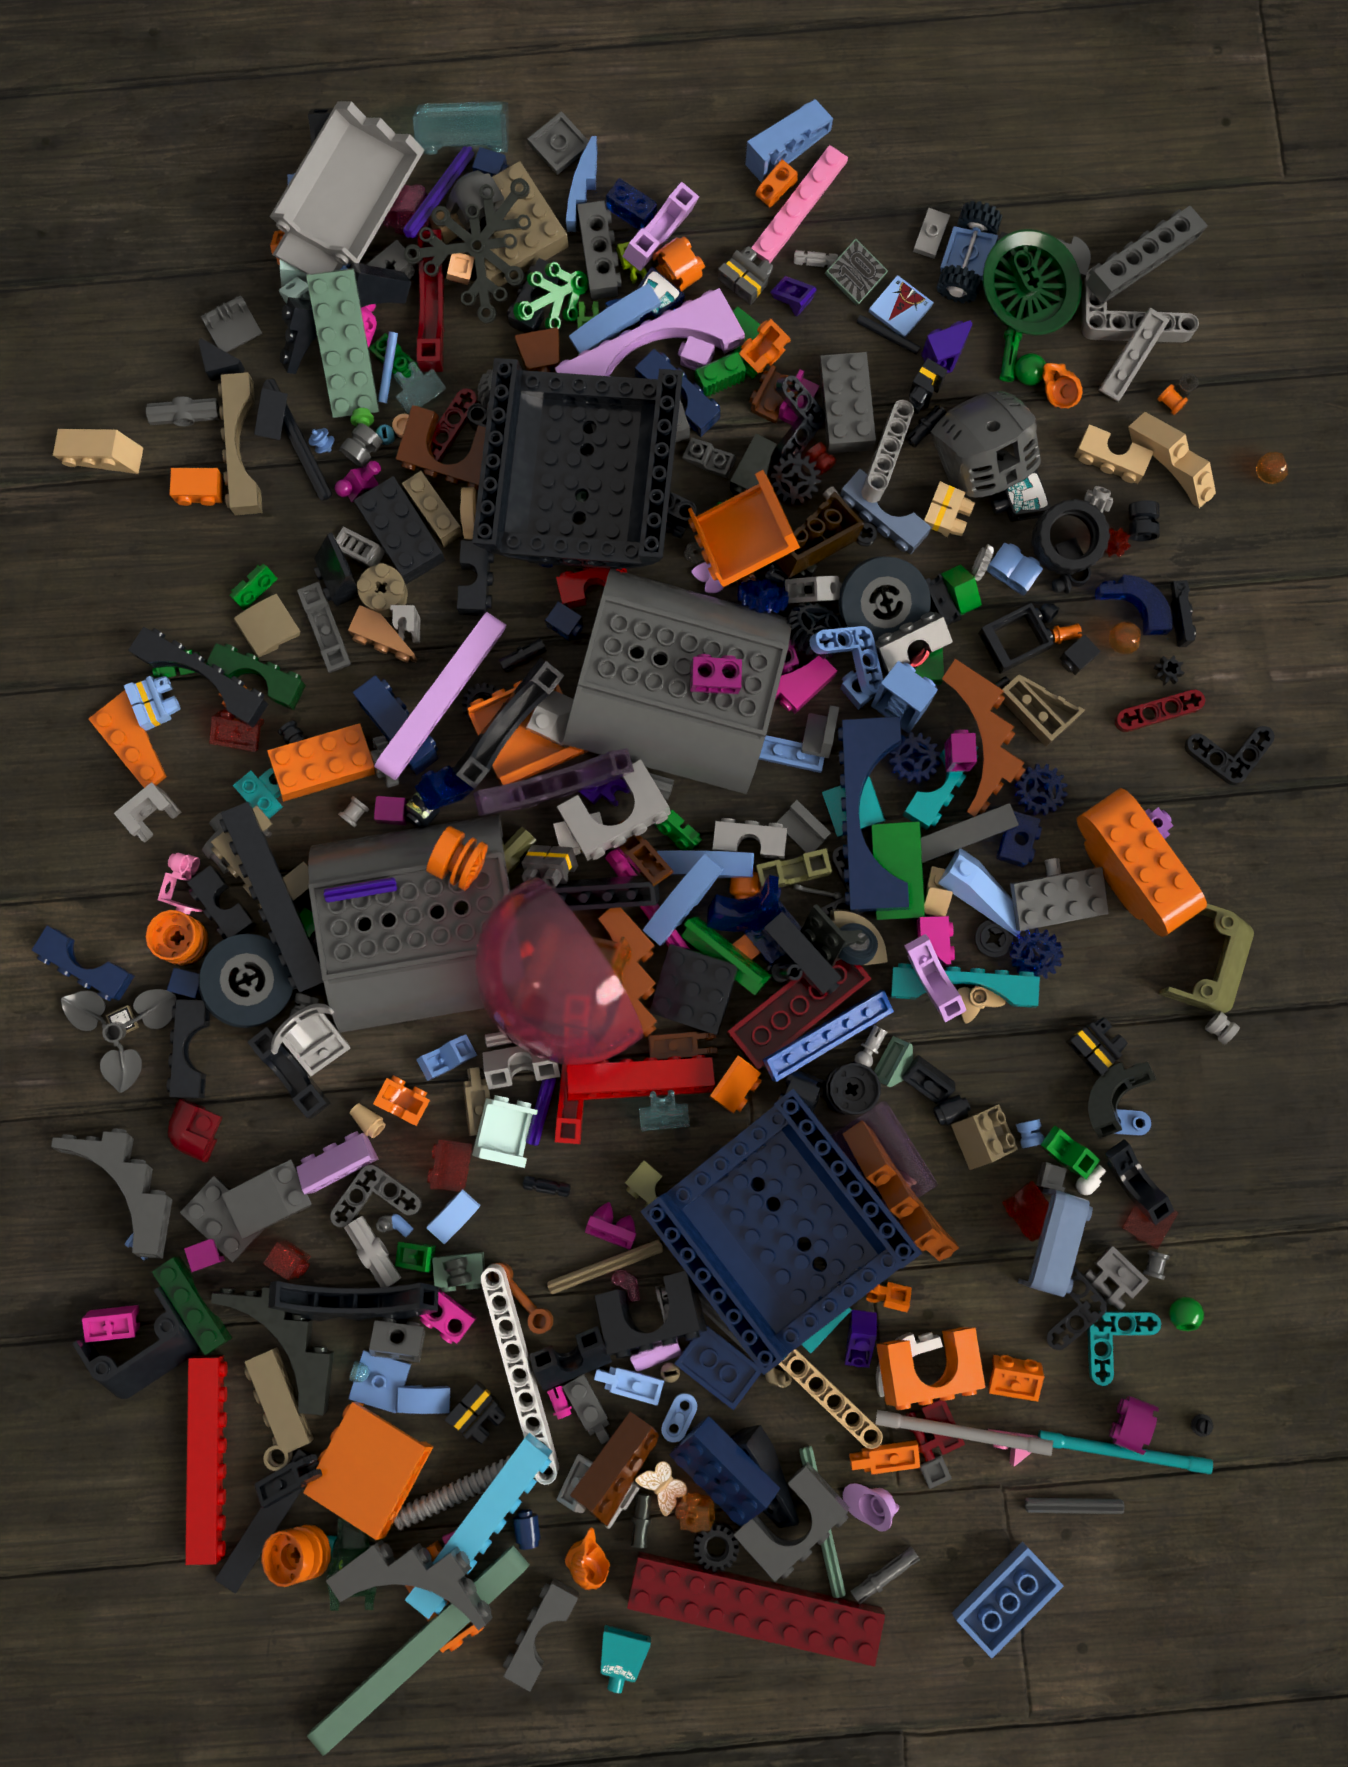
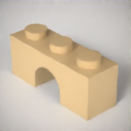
(1095, 451)

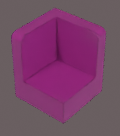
(390, 810)
(203, 1255)

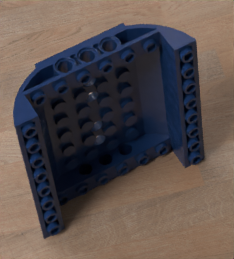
(751, 1256)

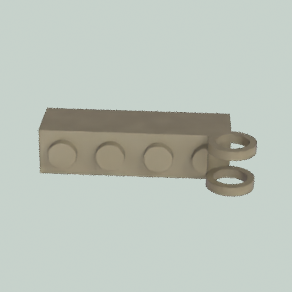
(280, 1406)

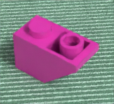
(939, 932)

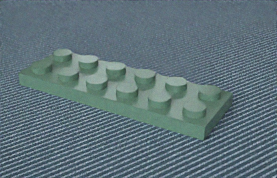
(342, 341)

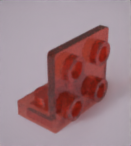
(450, 1165)

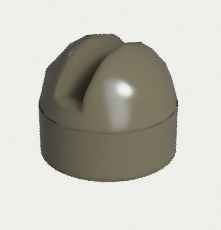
(670, 1366)

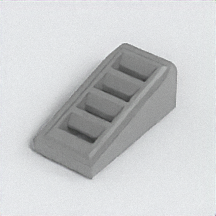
(372, 554)

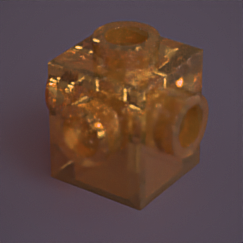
(695, 1512)

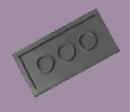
(1059, 898)

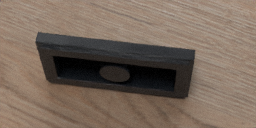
(929, 1080)

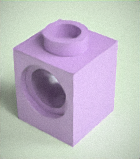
(695, 353)

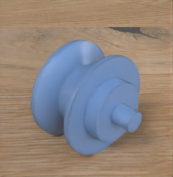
(321, 440)

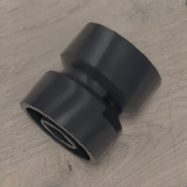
(1143, 518)

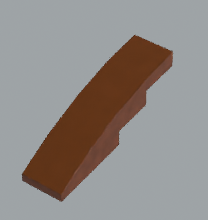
(645, 859)

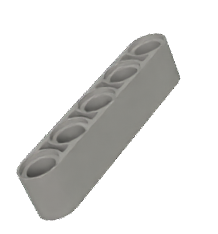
(887, 451)

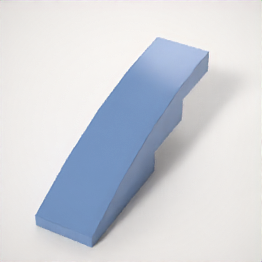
(583, 180)
(615, 319)
(734, 863)
(683, 899)

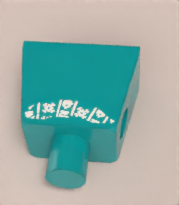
(622, 1656)

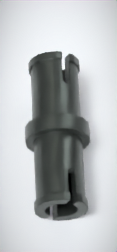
(641, 1520)

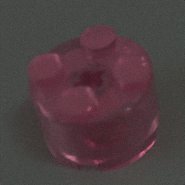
(404, 207)

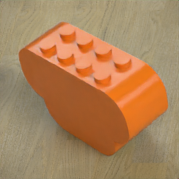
(1139, 863)

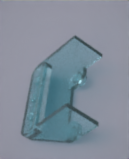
(462, 125)

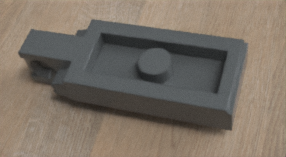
(588, 1407)

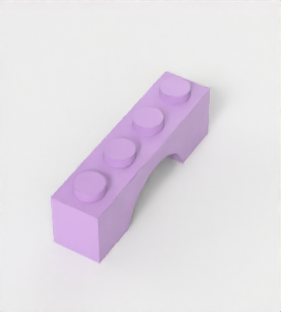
(661, 227)

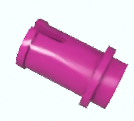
(559, 1404)

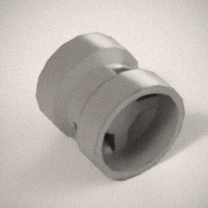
(1222, 1027)

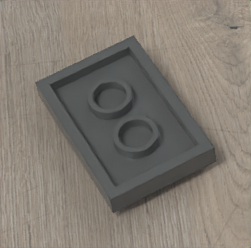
(212, 1218)

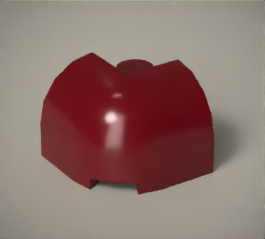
(193, 1130)

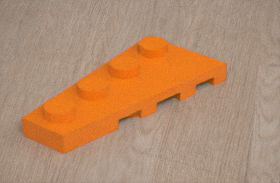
(129, 741)

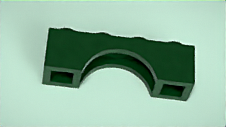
(282, 687)
(199, 1319)

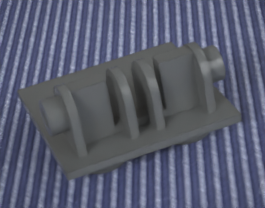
(231, 324)

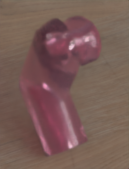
(628, 1282)

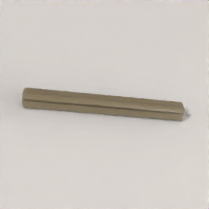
(605, 1266)

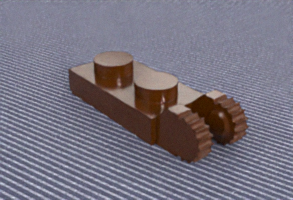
(679, 1045)

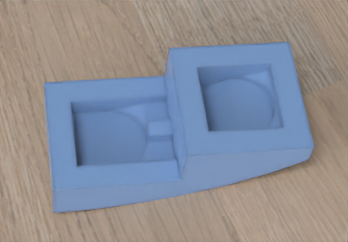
(422, 1399)

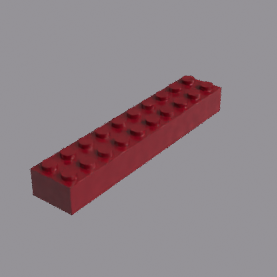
(756, 1608)

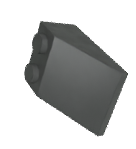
(266, 1199)

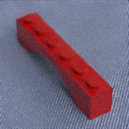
(568, 1116)

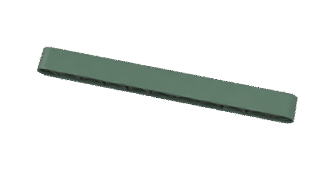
(412, 1655)

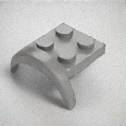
(311, 1038)

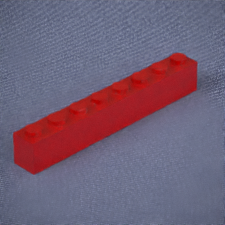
(205, 1459)

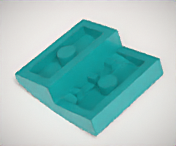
(869, 811)

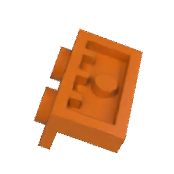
(1016, 1378)

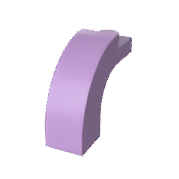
(934, 979)

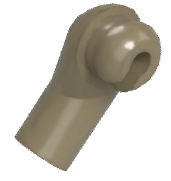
(778, 1378)

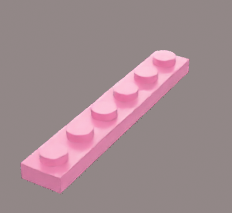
(799, 204)

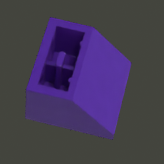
(947, 344)

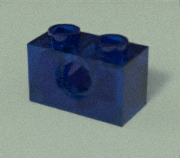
(631, 204)
(442, 788)
(1018, 854)

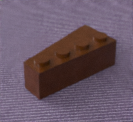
(615, 1469)

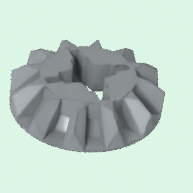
(982, 562)

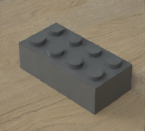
(847, 403)

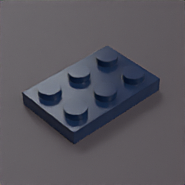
(719, 1367)

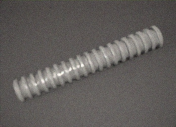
(448, 1496)

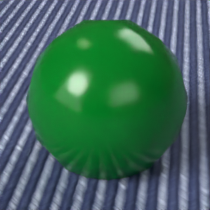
(1029, 369)
(1186, 1314)

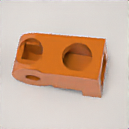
(777, 183)

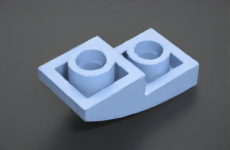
(453, 1216)

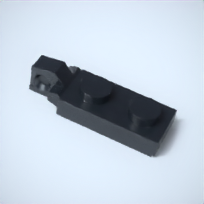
(1182, 613)

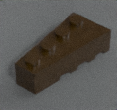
(822, 535)

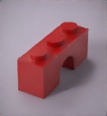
(573, 585)

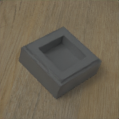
(935, 1471)

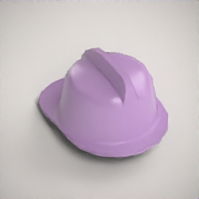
(871, 1506)

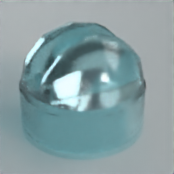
(359, 1372)

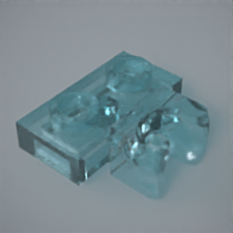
(417, 388)
(663, 1113)

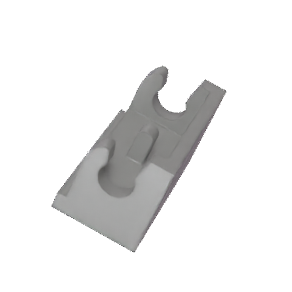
(407, 620)

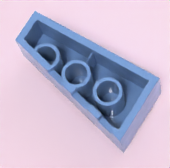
(787, 139)

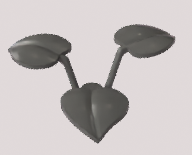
(119, 1067)

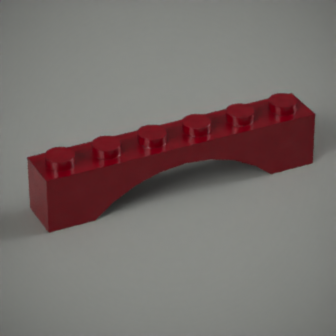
(431, 317)

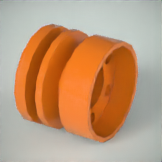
(459, 859)
(170, 927)
(296, 1555)

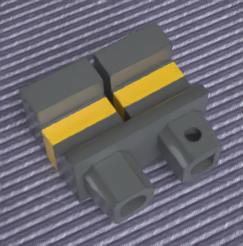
(745, 276)

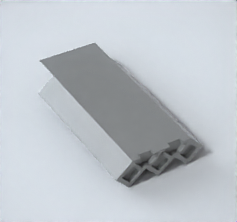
(342, 190)

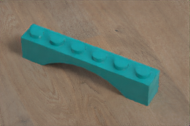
(1016, 990)

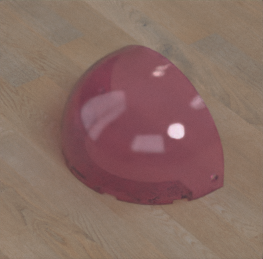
(551, 981)

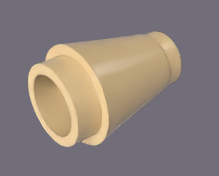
(367, 1120)

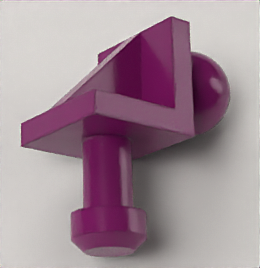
(358, 481)

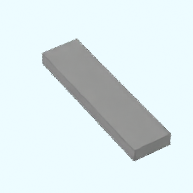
(1133, 354)

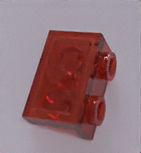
(233, 733)
(1028, 1209)

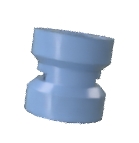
(1030, 1133)

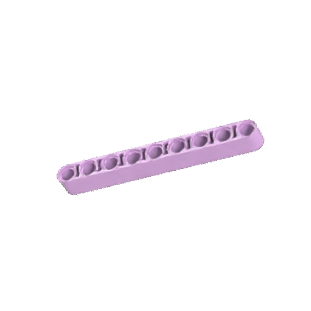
(440, 696)

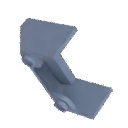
(1058, 1243)

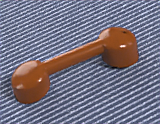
(540, 1319)

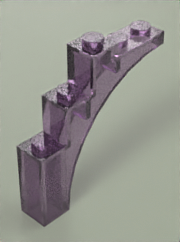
(556, 784)

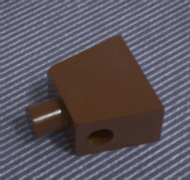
(539, 350)

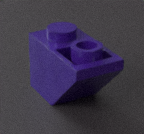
(861, 1338)

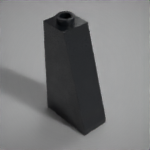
(799, 951)

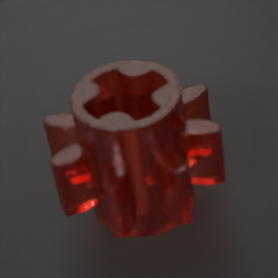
(1117, 543)

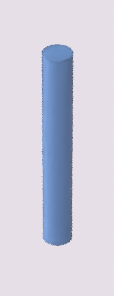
(388, 366)

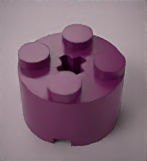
(1134, 1424)

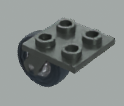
(851, 942)

